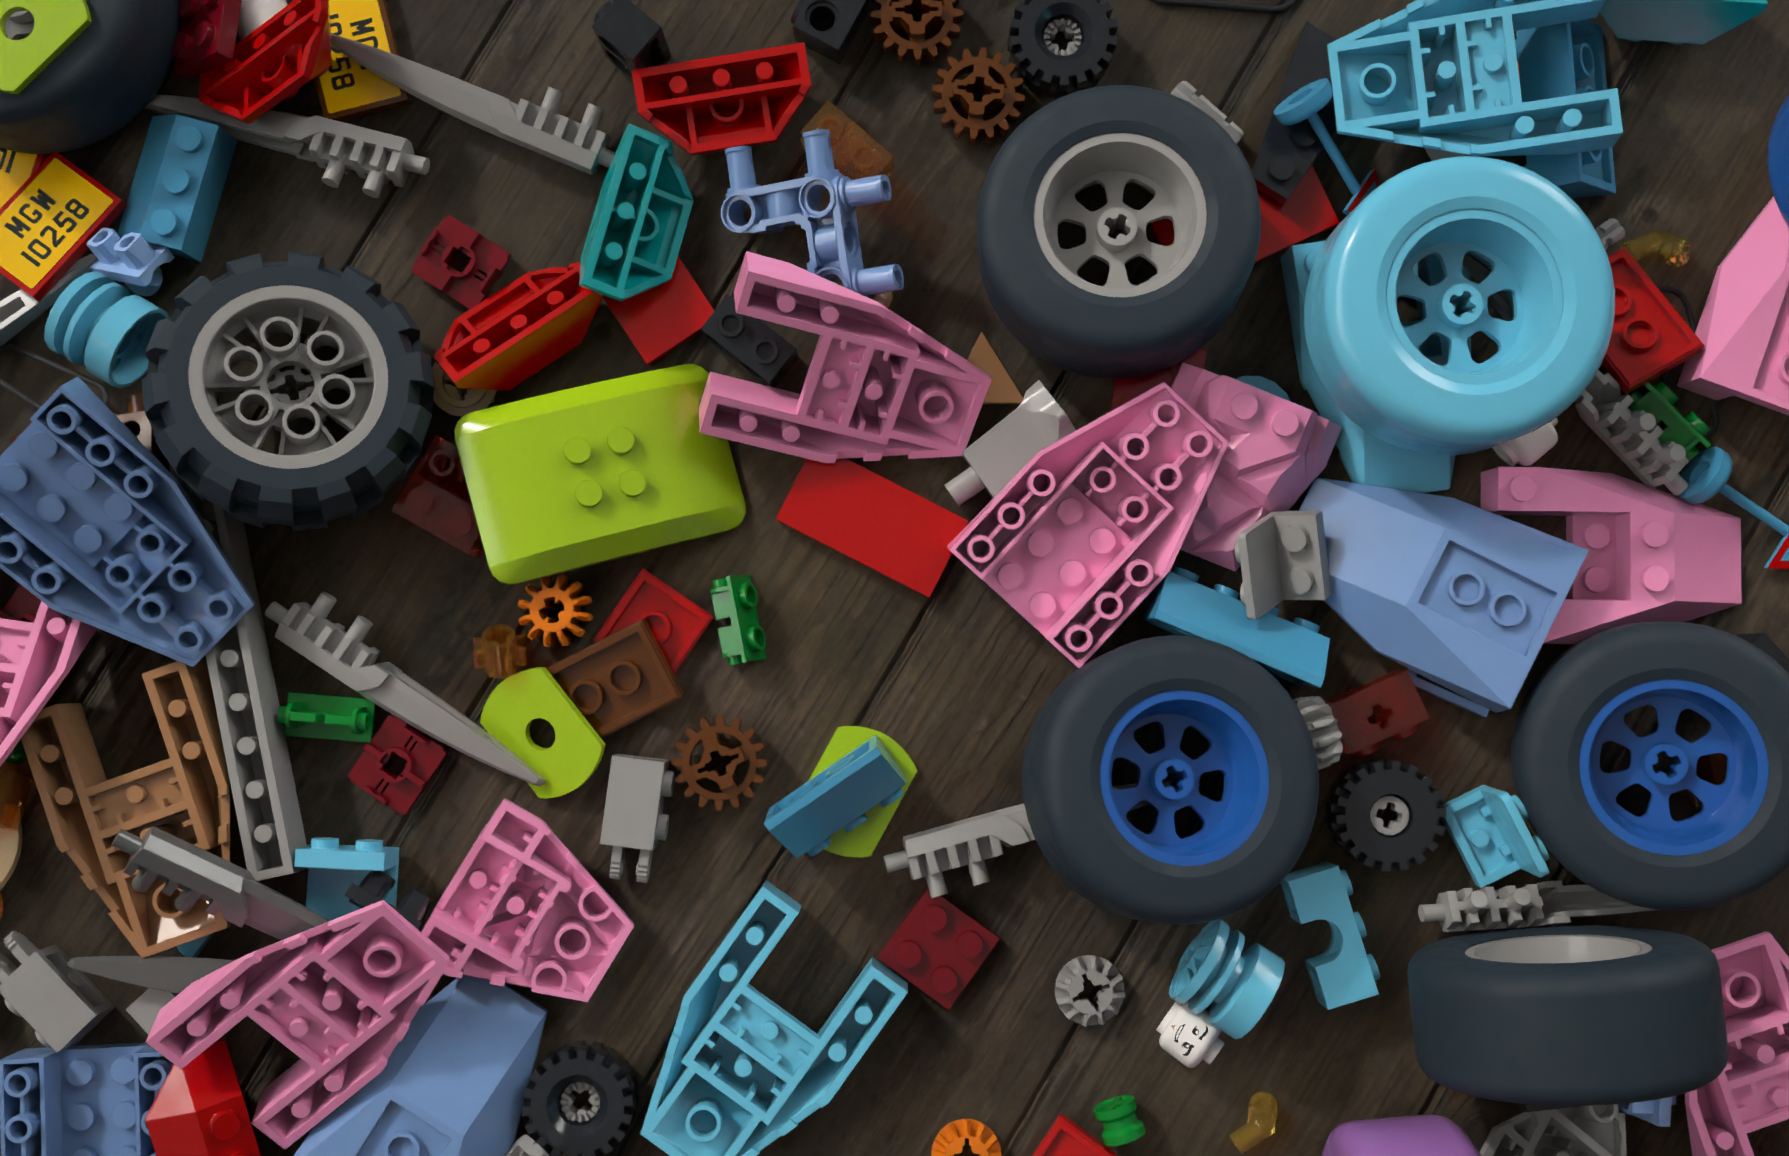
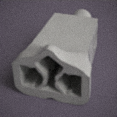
(1011, 445)

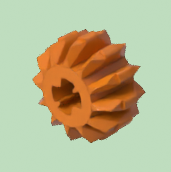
(542, 603)

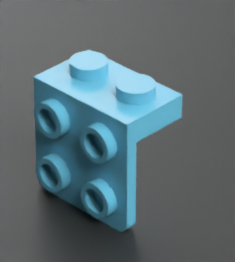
(1493, 835)
(337, 866)

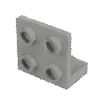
(1283, 560)

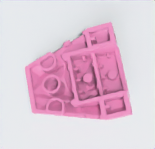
(1266, 466)
(527, 912)

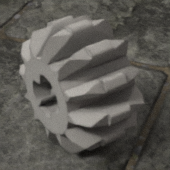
(1322, 729)

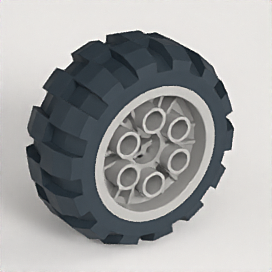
(312, 475)

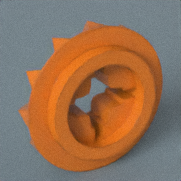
(952, 1139)

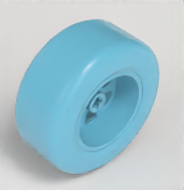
(1537, 253)

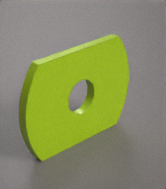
(55, 28)
(576, 744)
(865, 837)

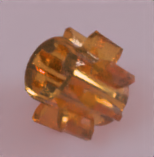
(499, 651)

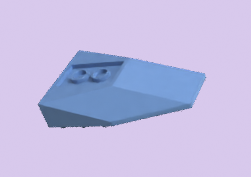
(112, 533)
(1443, 584)
(447, 1084)
(79, 1100)

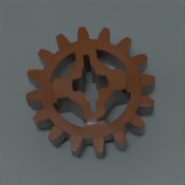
(934, 15)
(959, 94)
(727, 782)

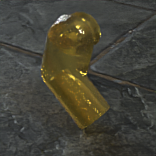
(1672, 246)
(1260, 1122)

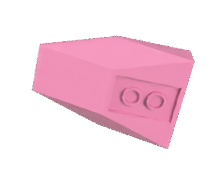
(1747, 320)
(1095, 519)

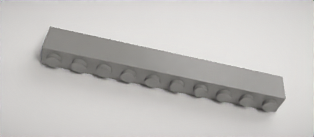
(248, 720)

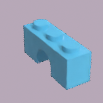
(1344, 970)

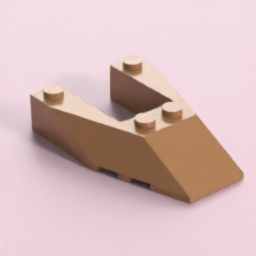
(178, 795)

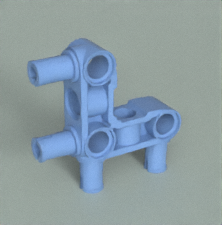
(829, 231)

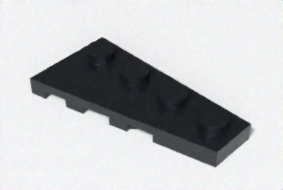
(1292, 149)

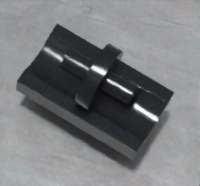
(377, 887)

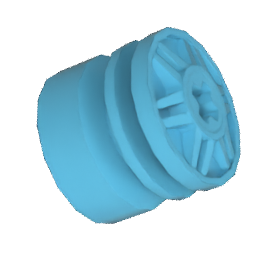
(103, 328)
(1232, 982)

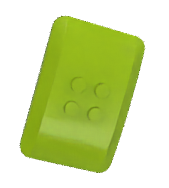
(596, 474)

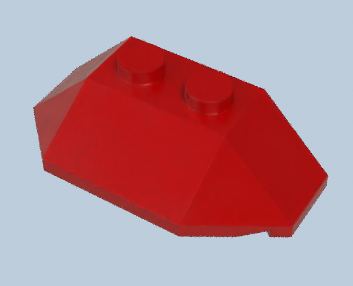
(271, 62)
(725, 97)
(518, 330)
(202, 1110)

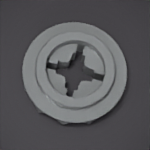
(1070, 983)

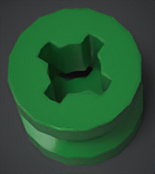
(1119, 1120)

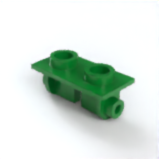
(1680, 429)
(738, 599)
(328, 717)

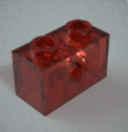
(1400, 709)

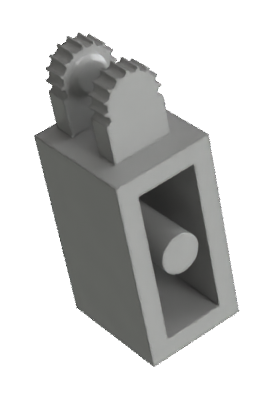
(635, 810)
(49, 994)

